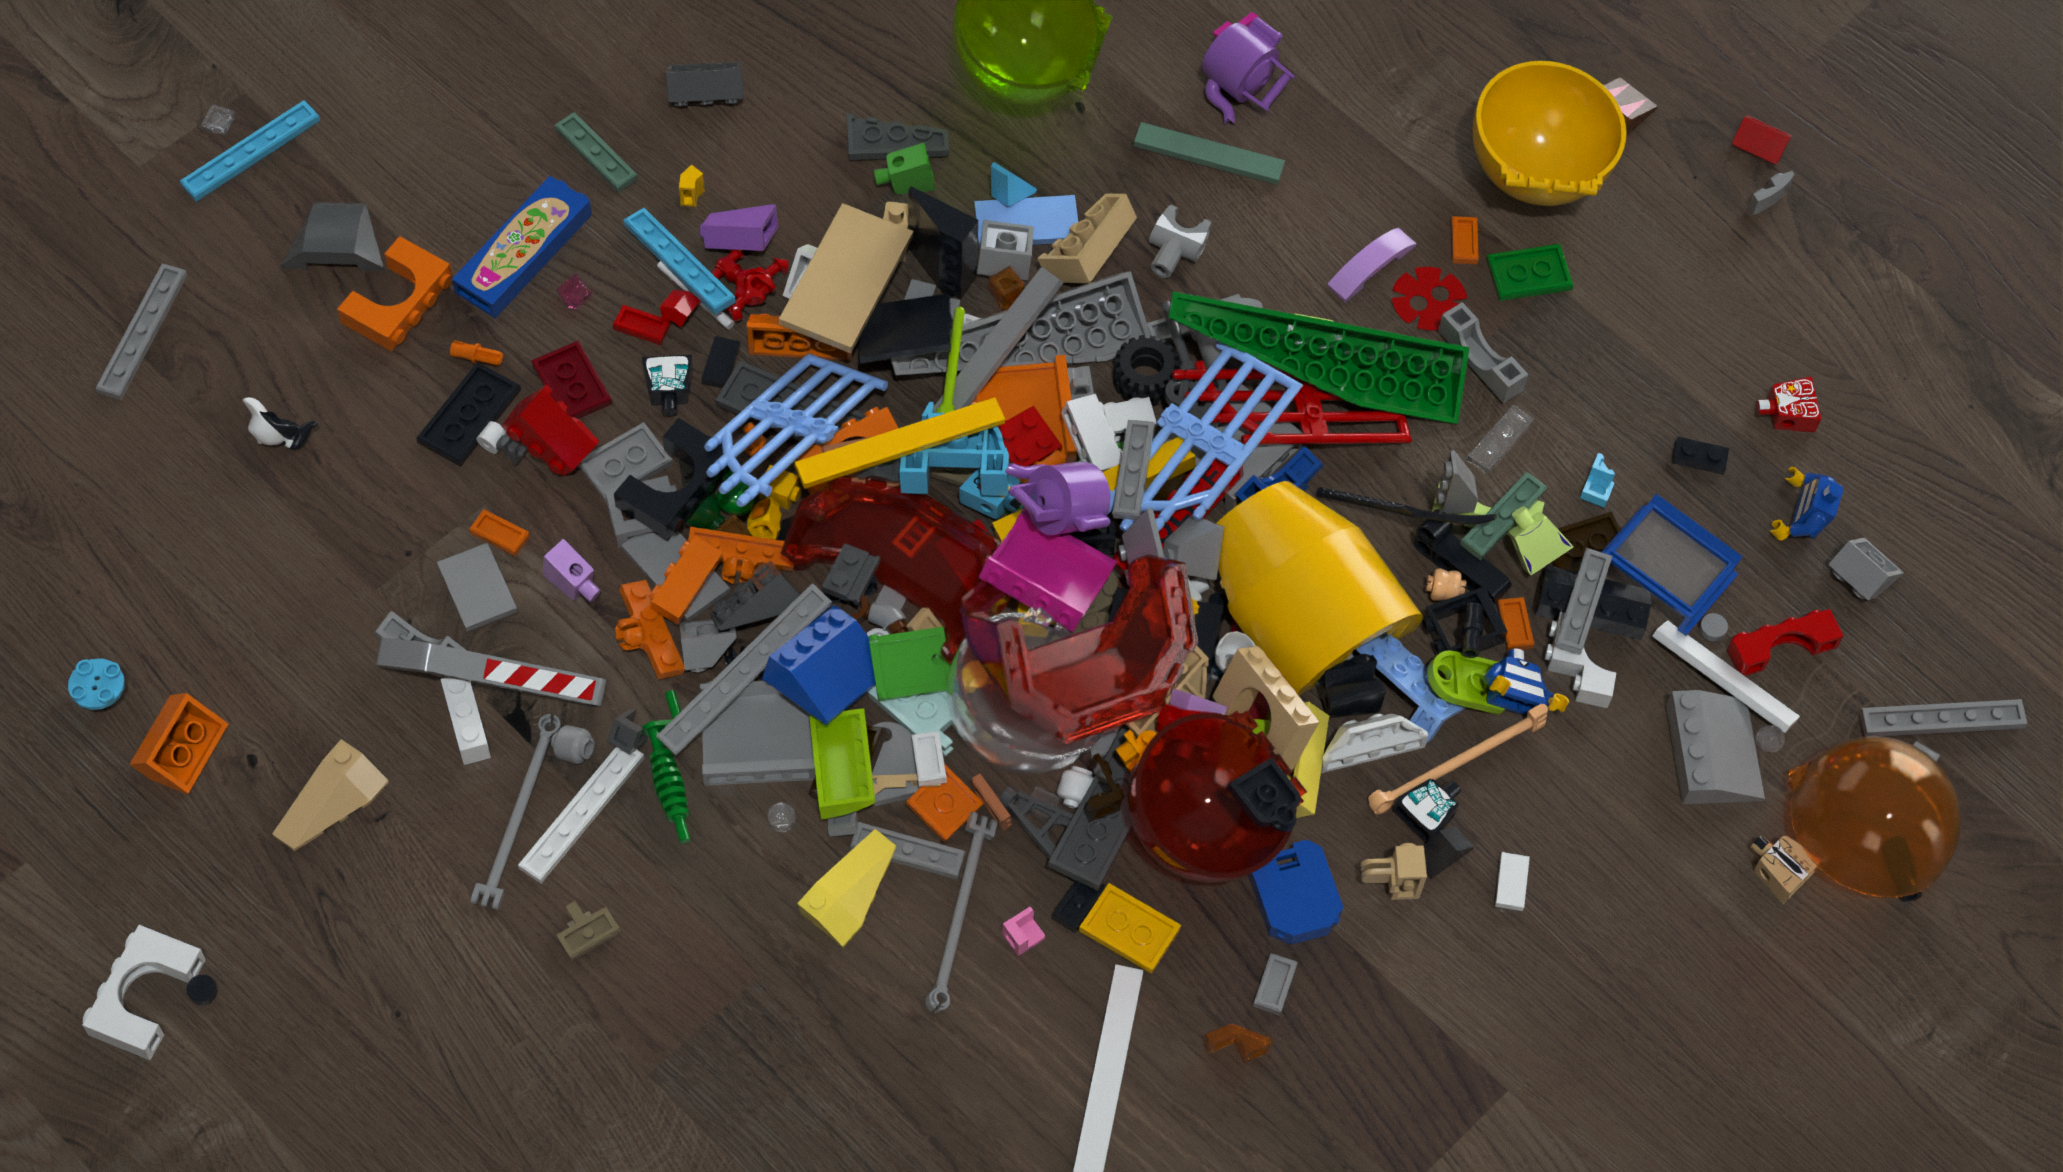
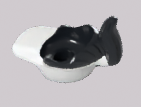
(273, 430)

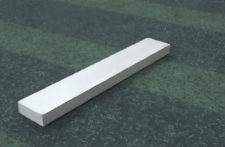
(1726, 676)
(579, 813)

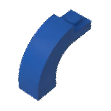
(1297, 471)

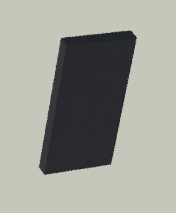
(467, 411)

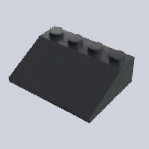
(943, 242)

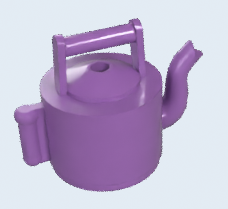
(1242, 64)
(1063, 496)

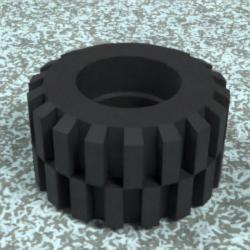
(1144, 353)

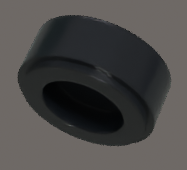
(201, 989)

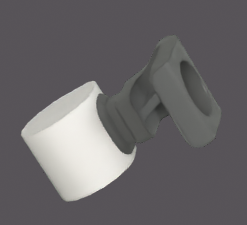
(495, 438)

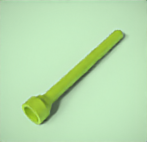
(952, 365)

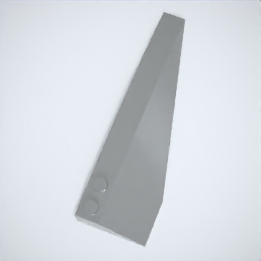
(1079, 323)

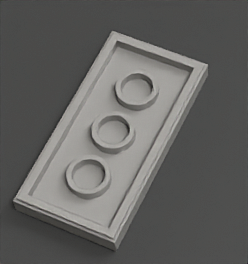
(653, 556)

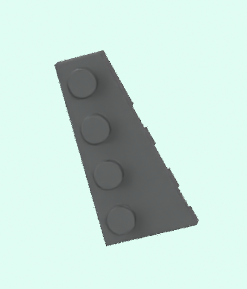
(877, 139)

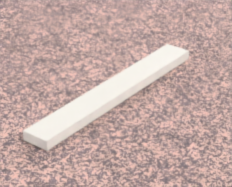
(1108, 1070)

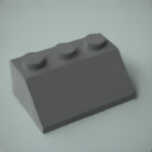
(705, 83)

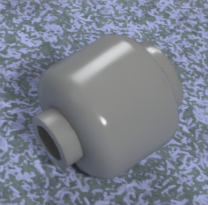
(572, 744)

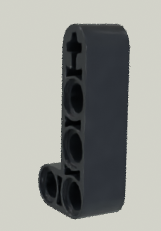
(1444, 550)

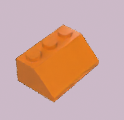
(179, 743)

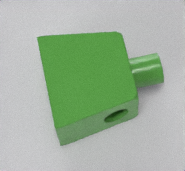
(907, 169)

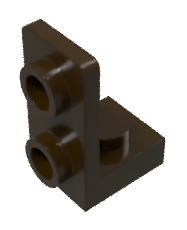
(1108, 803)

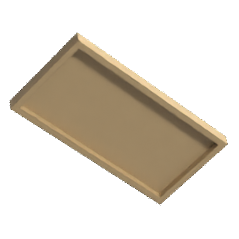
(846, 278)

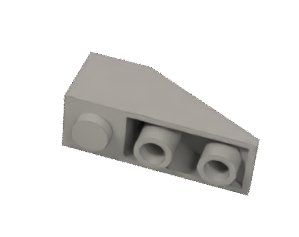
(1457, 487)

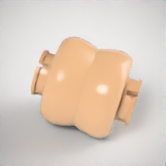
(1445, 584)

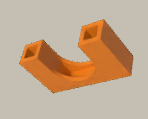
(390, 323)
(874, 424)

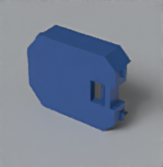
(1297, 896)

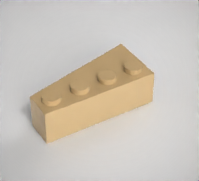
(1090, 240)

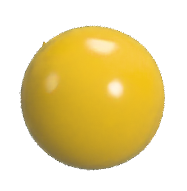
(1547, 133)

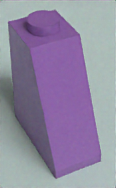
(740, 228)

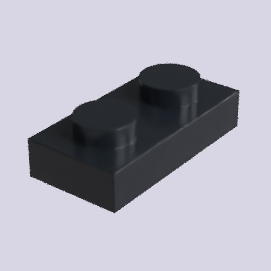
(1700, 455)
(1076, 905)

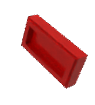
(641, 325)

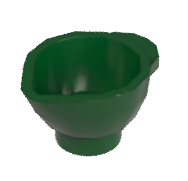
(706, 515)

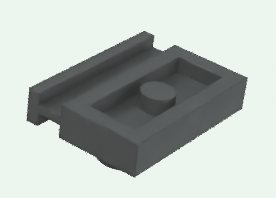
(851, 574)

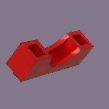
(1814, 632)

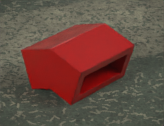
(679, 306)

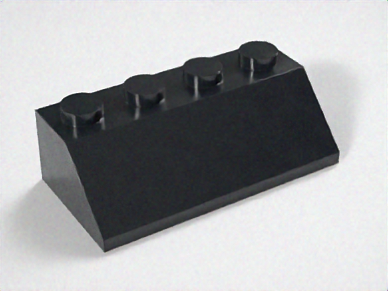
(1619, 611)

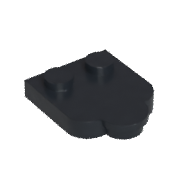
(1267, 796)

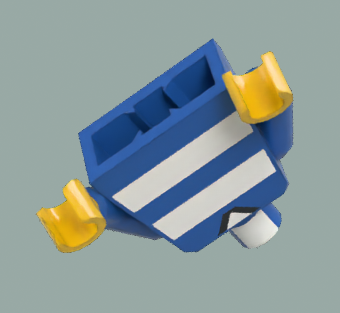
(1815, 505)
(1519, 686)

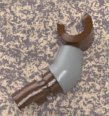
(881, 614)

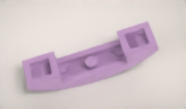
(1369, 262)

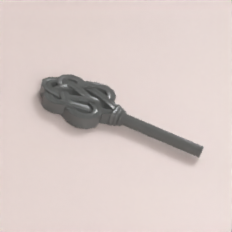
(1186, 363)

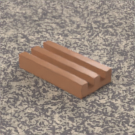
(991, 802)

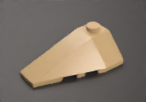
(335, 790)

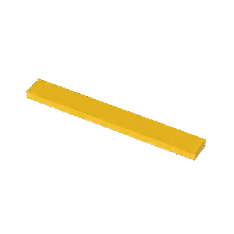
(899, 442)

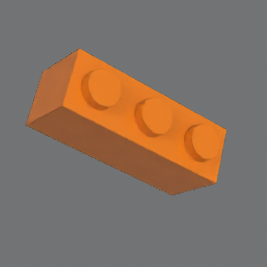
(685, 579)

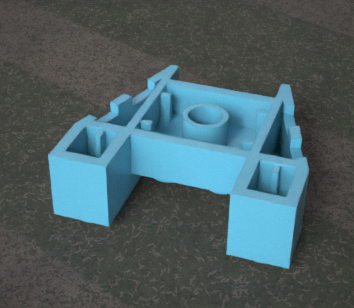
(976, 450)

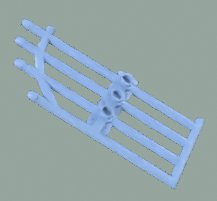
(791, 421)
(1209, 439)

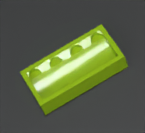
(842, 764)

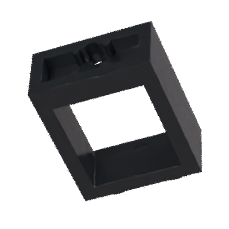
(1490, 620)

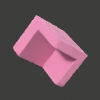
(1022, 931)

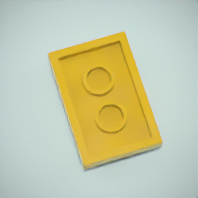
(1130, 928)

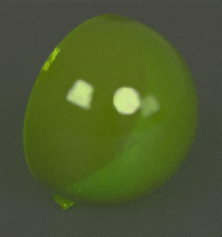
(1029, 47)

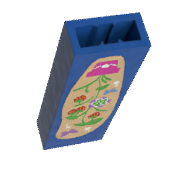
(522, 246)

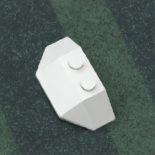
(1372, 740)

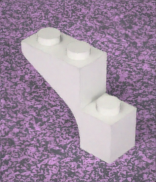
(1591, 682)

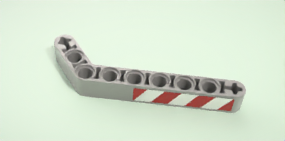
(490, 671)

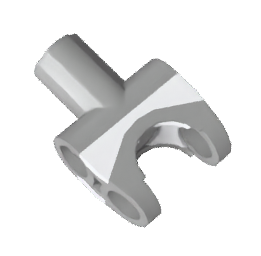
(1176, 242)

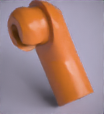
(757, 444)

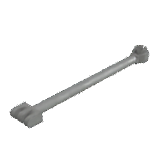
(979, 833)
(490, 889)

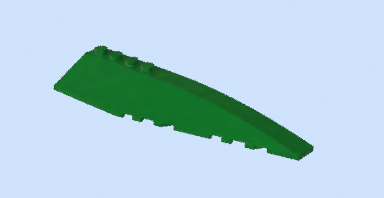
(1346, 360)

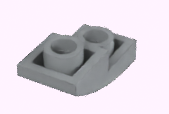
(1775, 190)

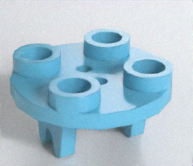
(84, 681)

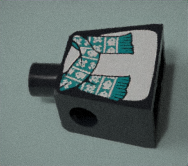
(668, 381)
(1428, 807)

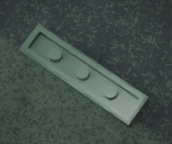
(596, 152)
(1487, 535)

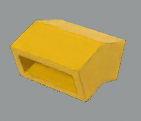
(691, 186)

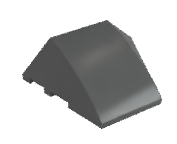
(335, 236)

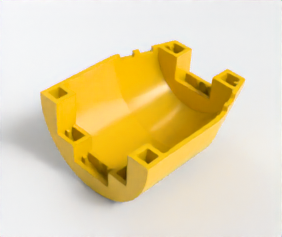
(1307, 583)

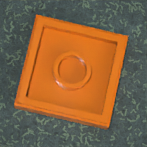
(944, 806)

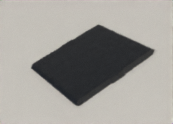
(907, 328)

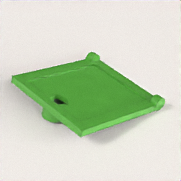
(905, 663)

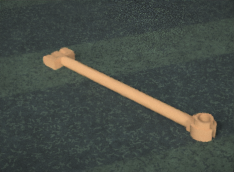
(1536, 719)

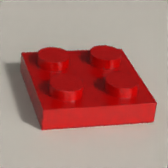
(1028, 438)

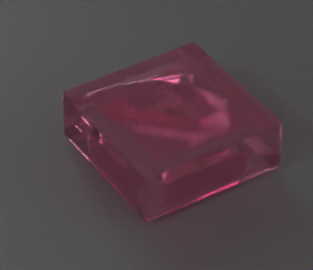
(574, 292)

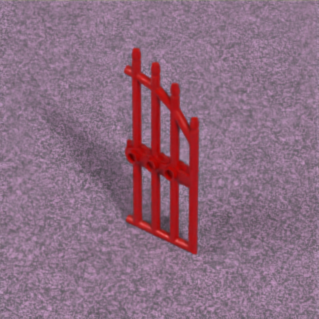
(1308, 413)

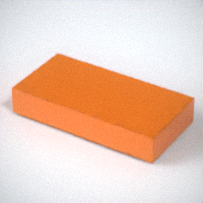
(1464, 240)
(499, 532)
(1516, 620)

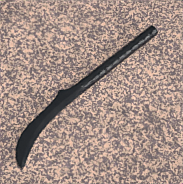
(1401, 508)

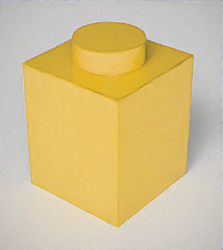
(784, 489)

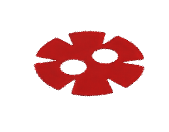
(1427, 280)

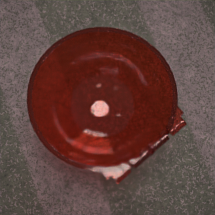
(1183, 802)

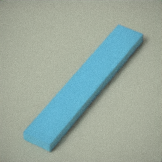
(249, 150)
(679, 261)

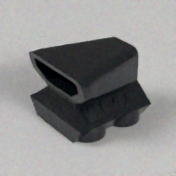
(1351, 687)

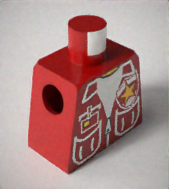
(1792, 406)

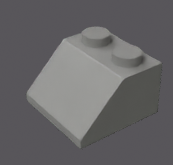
(1005, 246)
(1864, 568)

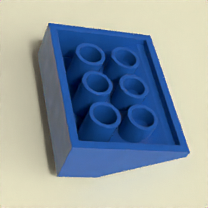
(824, 665)

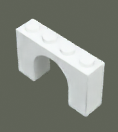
(143, 954)

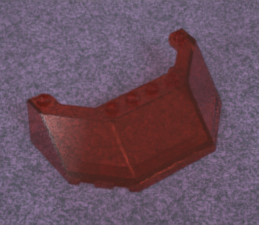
(921, 546)
(1101, 673)

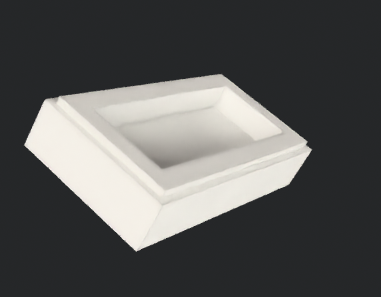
(929, 758)
(1512, 881)

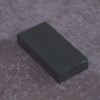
(720, 361)

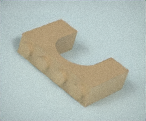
(1290, 718)

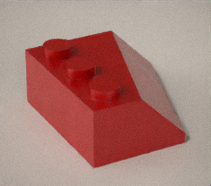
(550, 431)

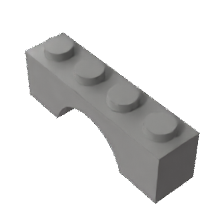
(1500, 374)

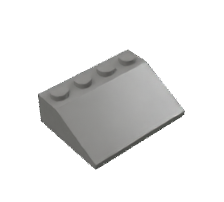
(1713, 748)

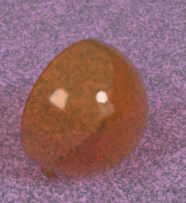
(1876, 815)

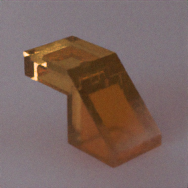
(1006, 287)
(1248, 1043)

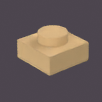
(923, 620)

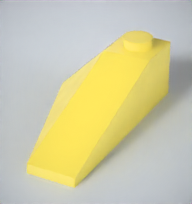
(846, 891)

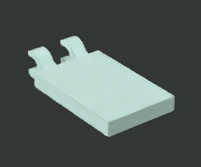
(920, 714)

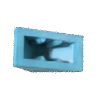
(1008, 187)

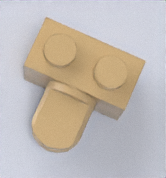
(1403, 871)

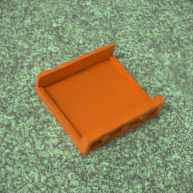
(1037, 385)

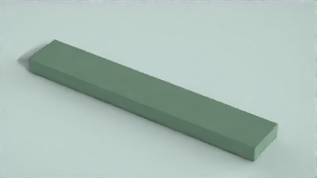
(1209, 153)

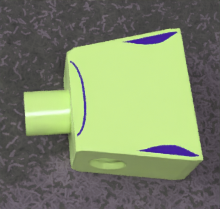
(1536, 540)

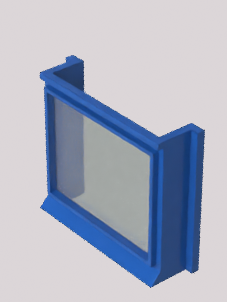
(1674, 559)

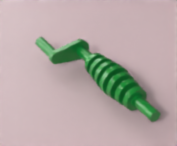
(666, 775)

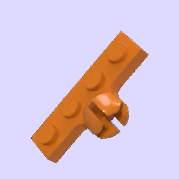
(743, 552)
(647, 631)

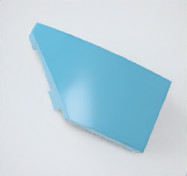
(1598, 483)

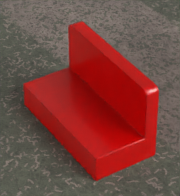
(1761, 139)

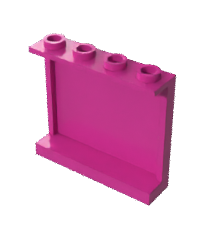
(1048, 571)

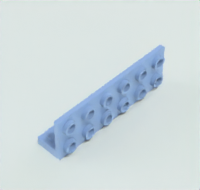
(1411, 677)

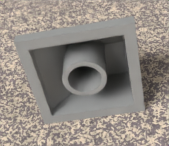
(1197, 545)
(704, 643)

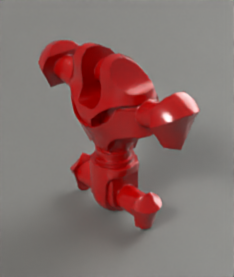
(751, 284)

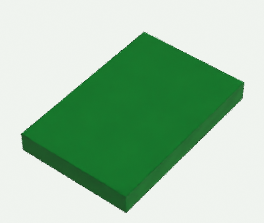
(1529, 272)

